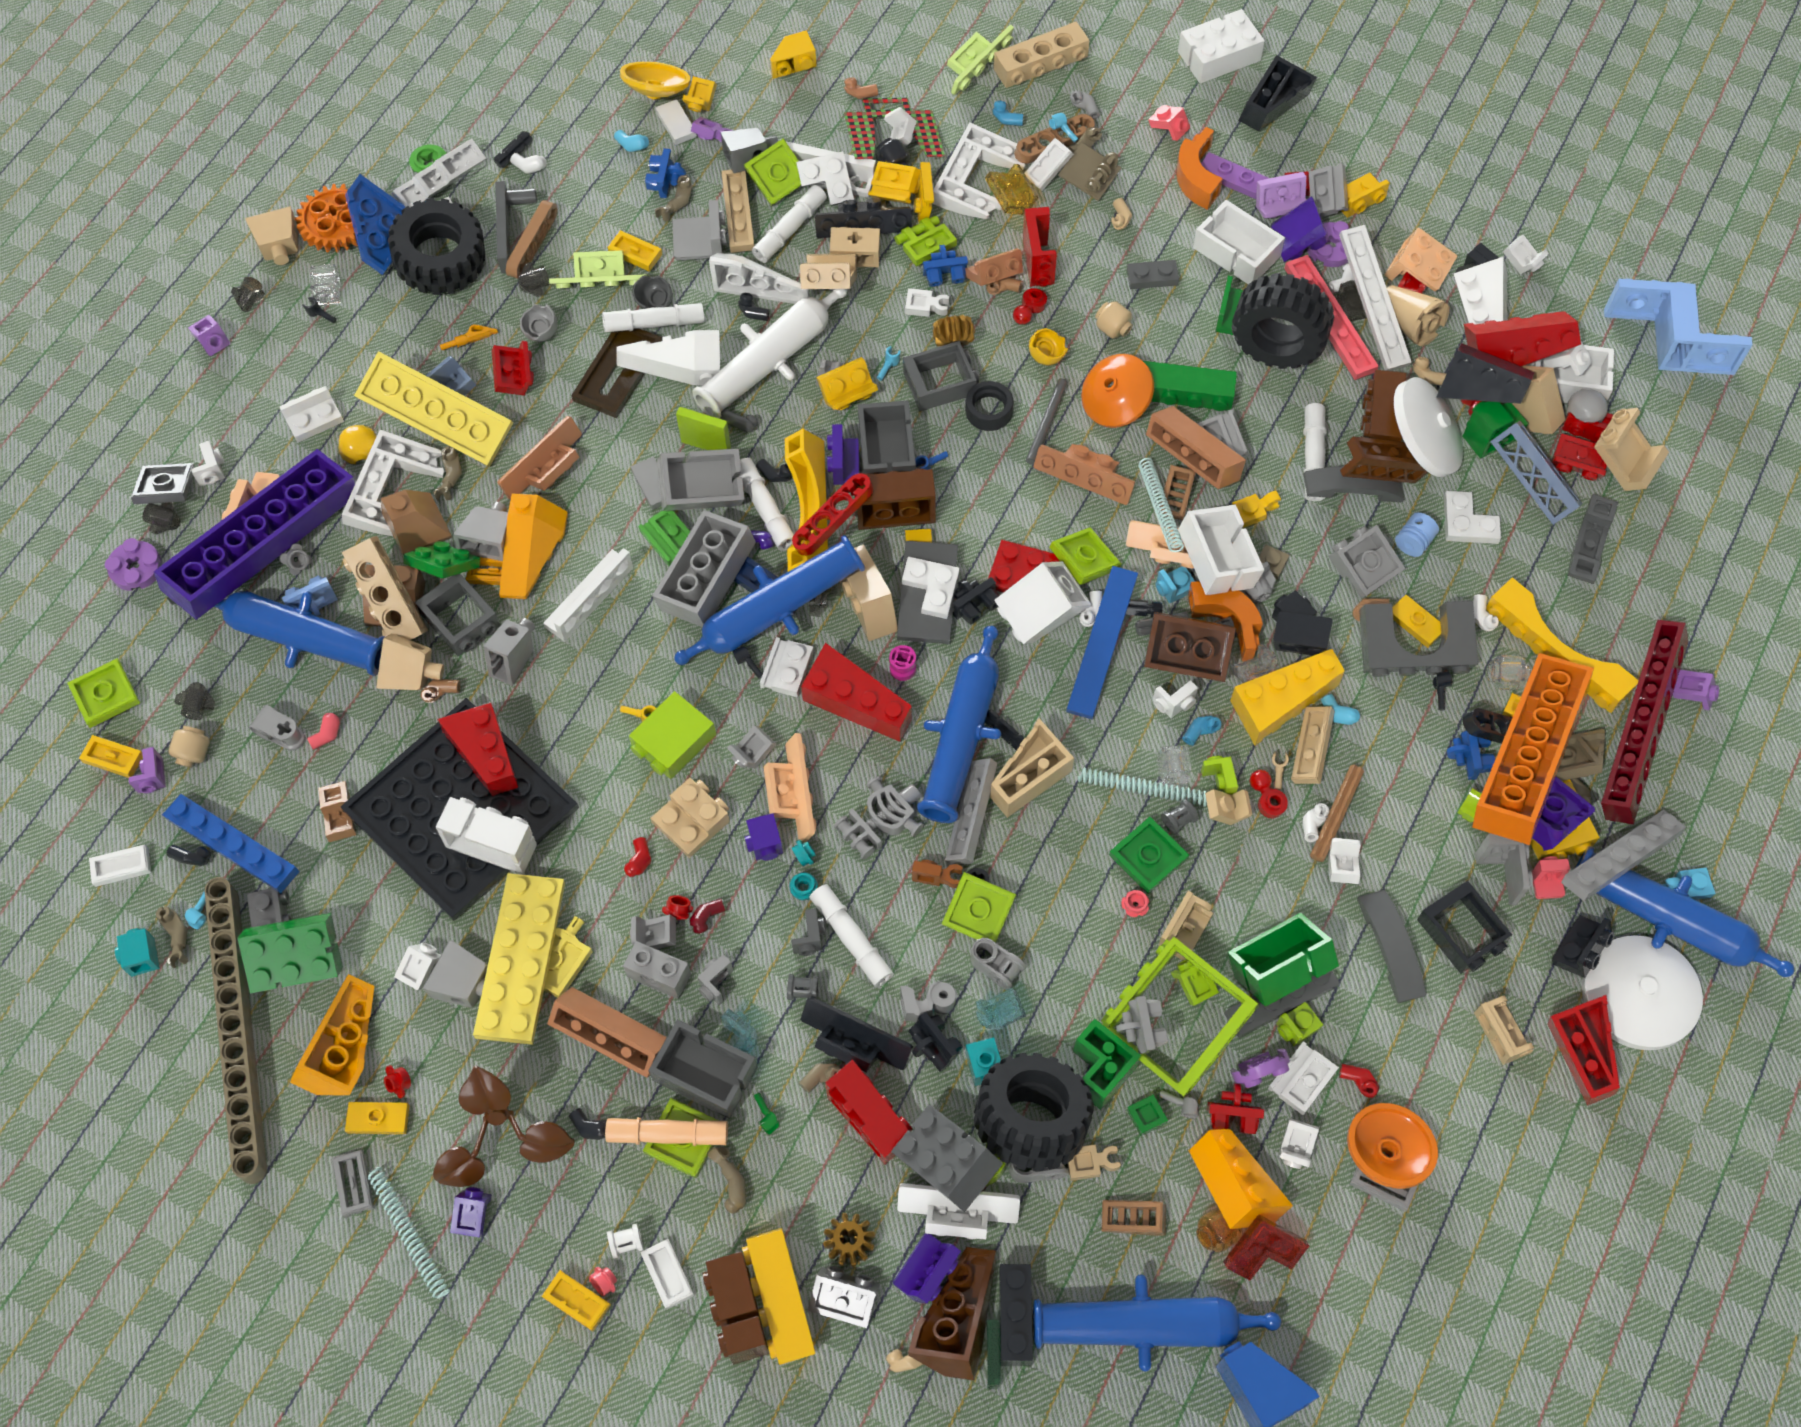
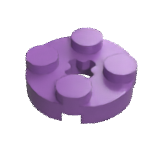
(1331, 255)
(127, 553)
(1260, 1066)

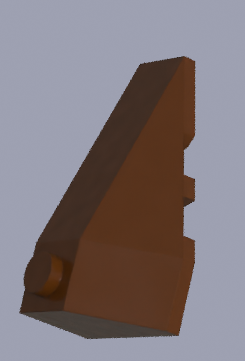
(954, 1326)

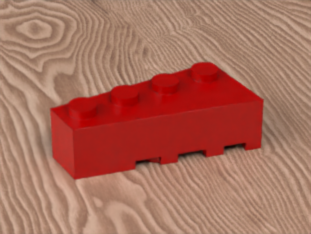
(1525, 339)
(853, 694)

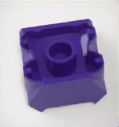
(1301, 229)
(1561, 815)

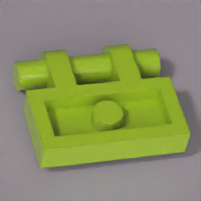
(921, 247)

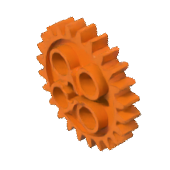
(326, 220)

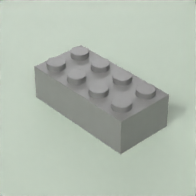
(704, 568)

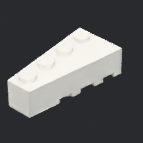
(1484, 291)

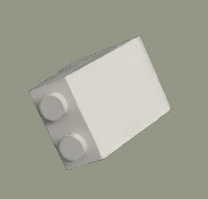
(1041, 601)

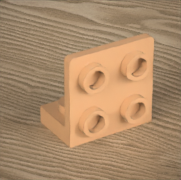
(1423, 259)

